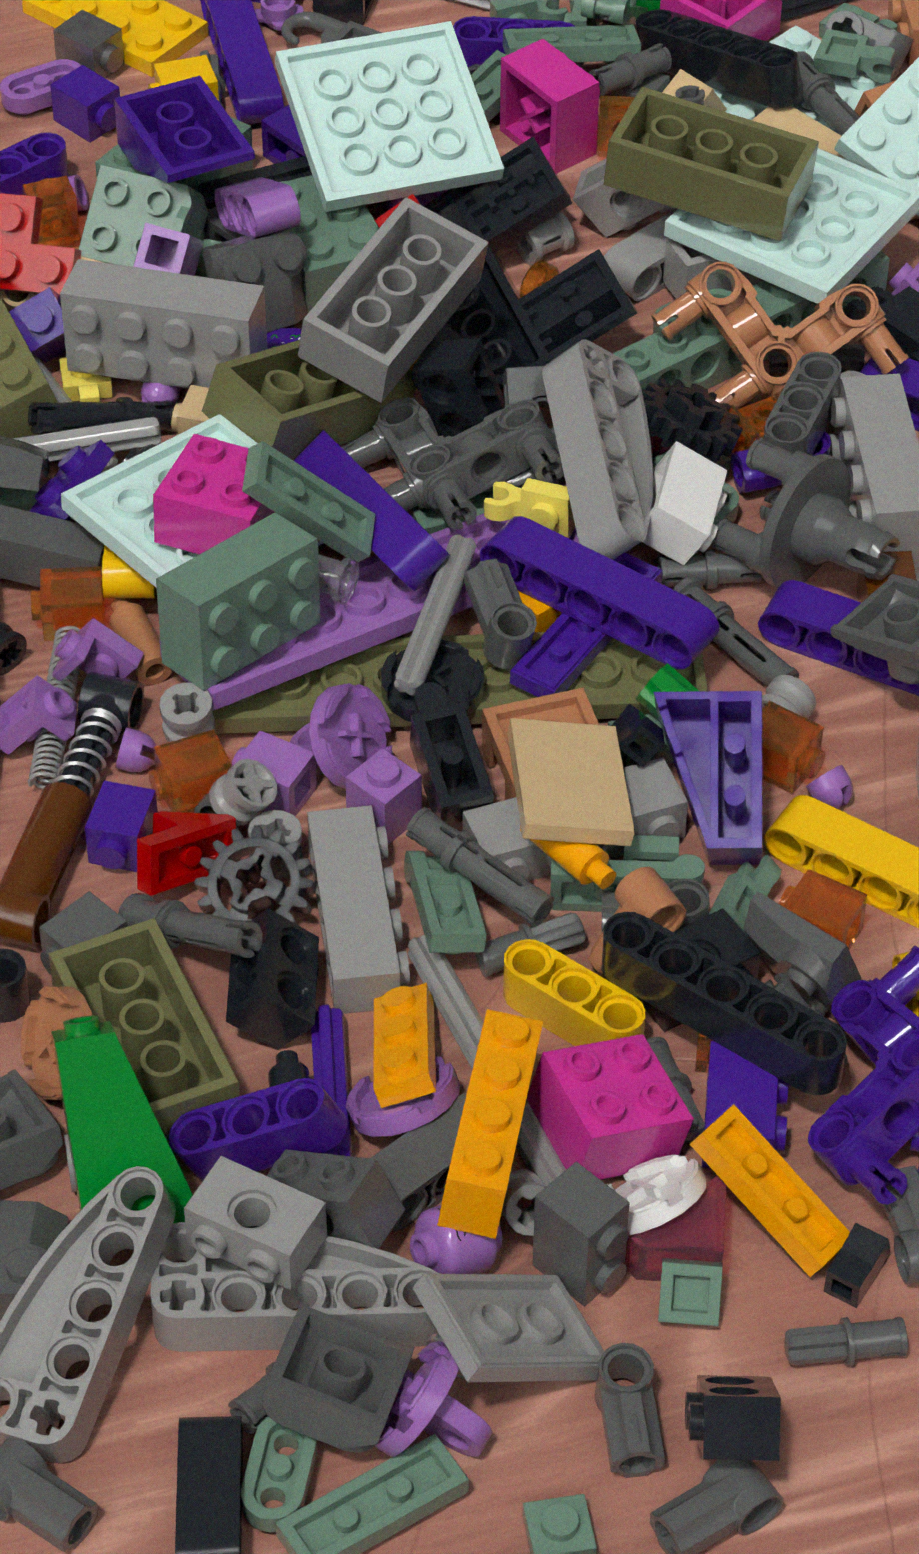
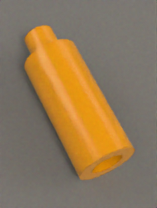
(581, 860)

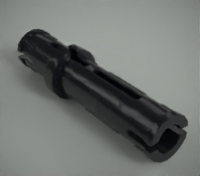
(72, 415)

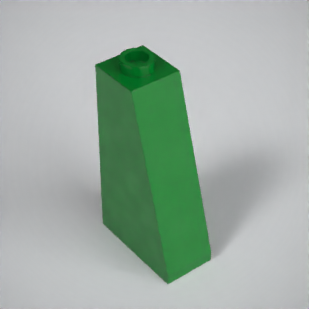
(110, 1115)

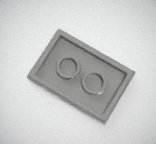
(510, 1327)

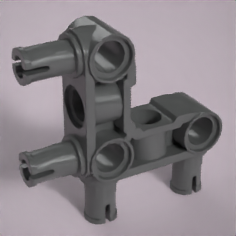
(449, 470)

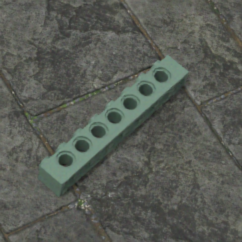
(701, 352)

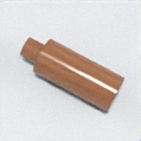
(133, 625)

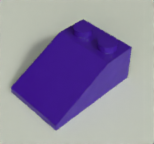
(178, 131)

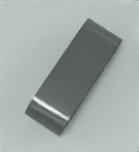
(805, 404)
(420, 1163)

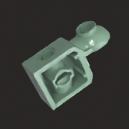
(129, 200)

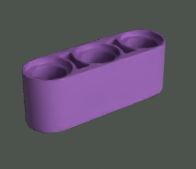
(257, 207)

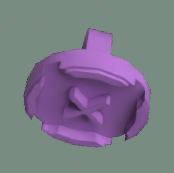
(344, 730)
(426, 1406)

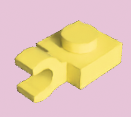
(84, 386)
(536, 500)

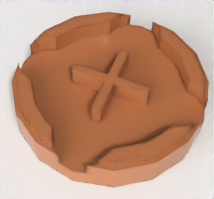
(37, 1046)

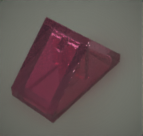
(689, 1236)

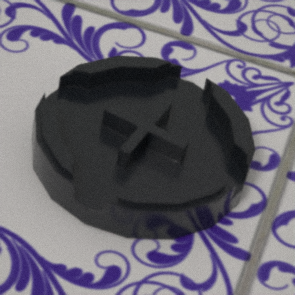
(451, 669)

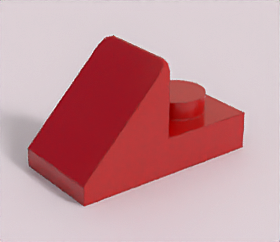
(175, 848)

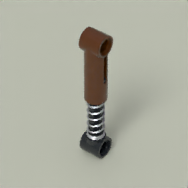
(63, 808)

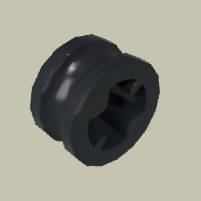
(12, 648)

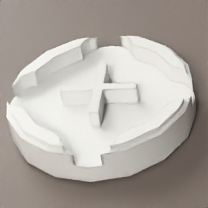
(660, 1190)

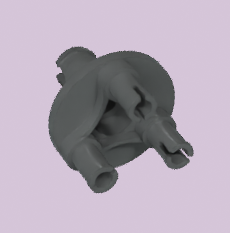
(806, 521)

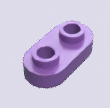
(30, 88)

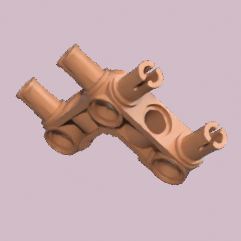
(754, 335)

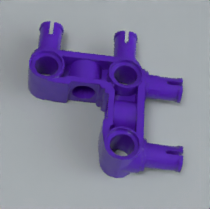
(883, 1110)

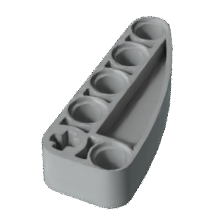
(602, 446)
(197, 1297)
(48, 1317)

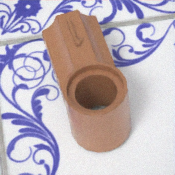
(647, 895)

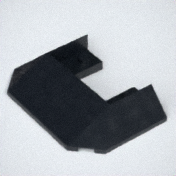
(554, 316)

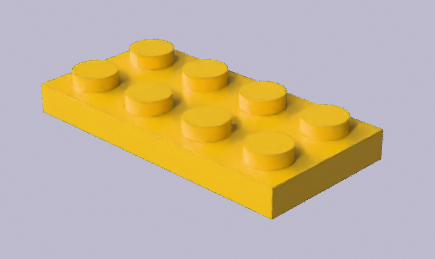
(150, 28)

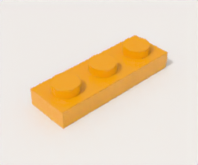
(404, 1045)
(771, 1190)

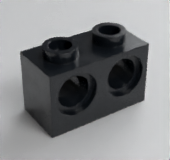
(457, 384)
(276, 988)
(734, 1417)

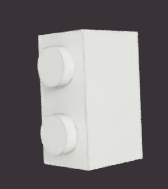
(684, 503)

